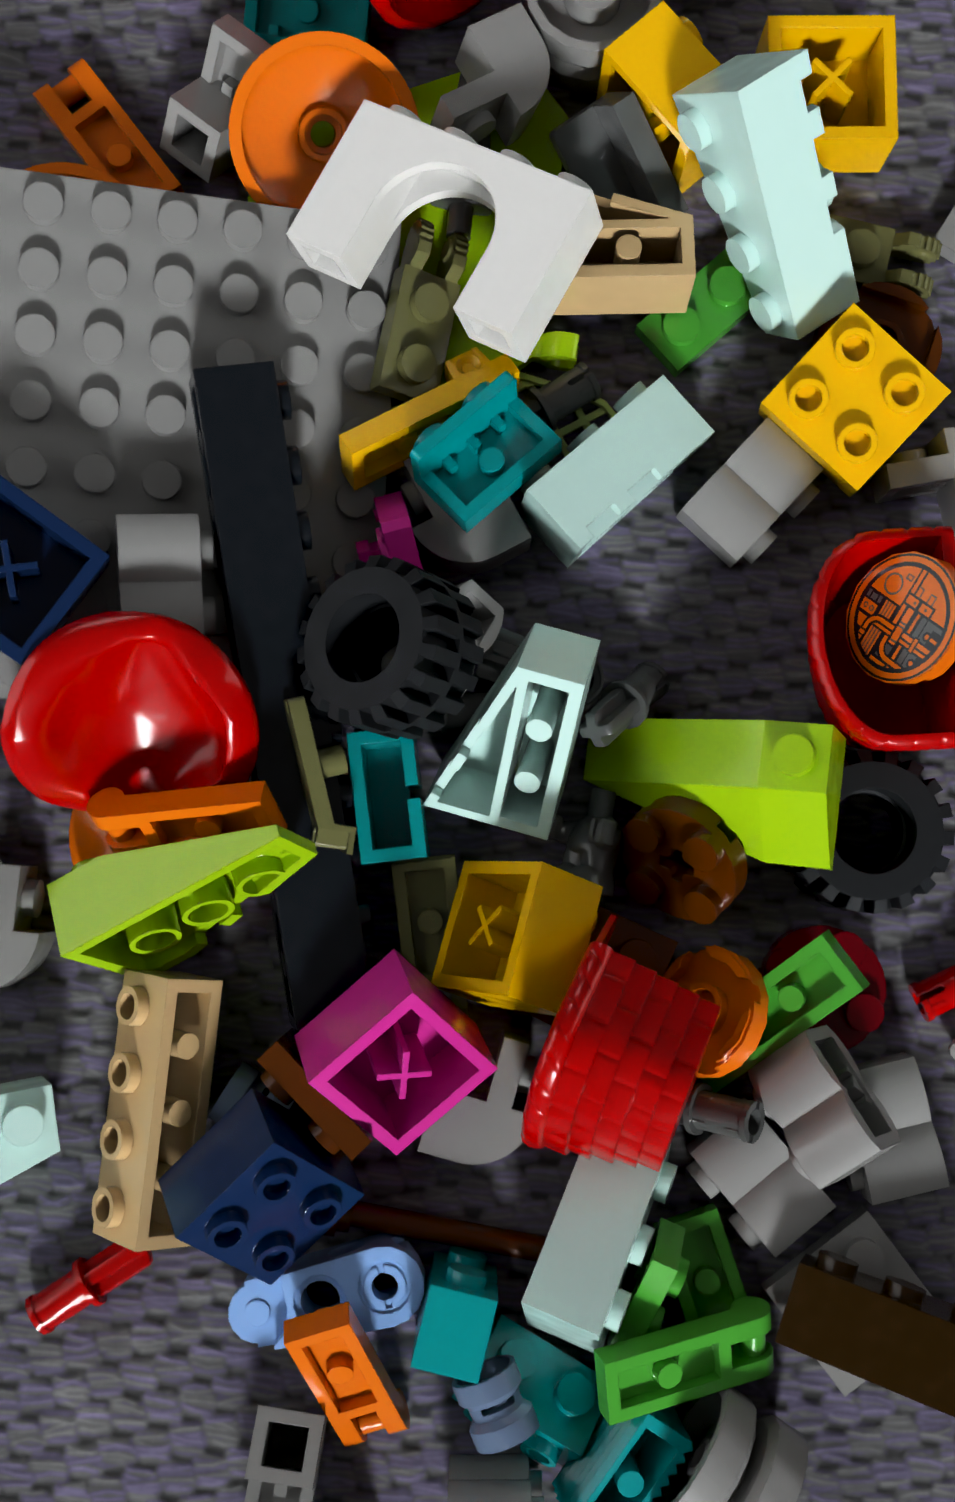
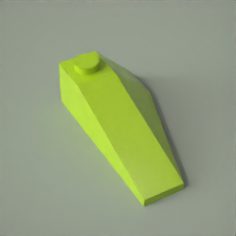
(763, 777)
(160, 900)

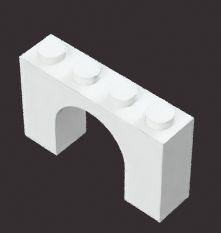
(397, 164)

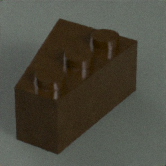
(872, 1329)

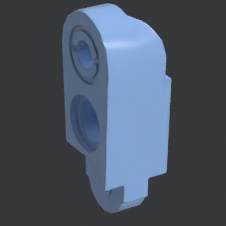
(260, 1309)

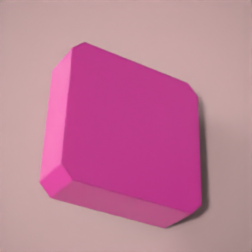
(395, 534)

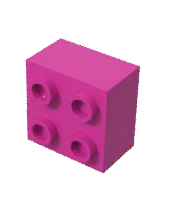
(394, 1053)

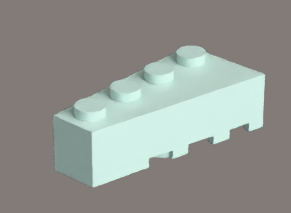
(769, 189)

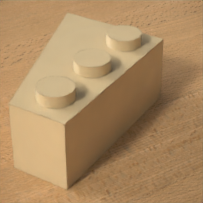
(637, 262)

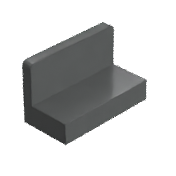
(617, 152)

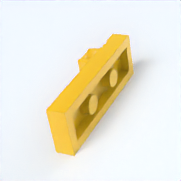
(387, 440)

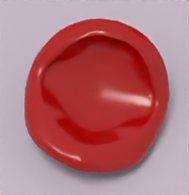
(127, 708)

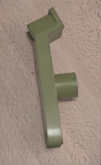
(314, 767)

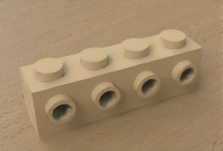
(155, 1100)

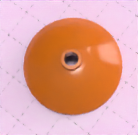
(290, 90)

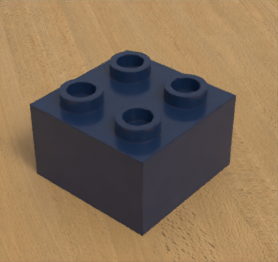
(42, 572)
(258, 1189)

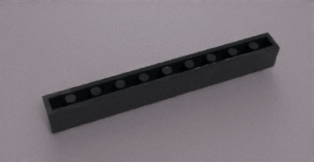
(265, 599)

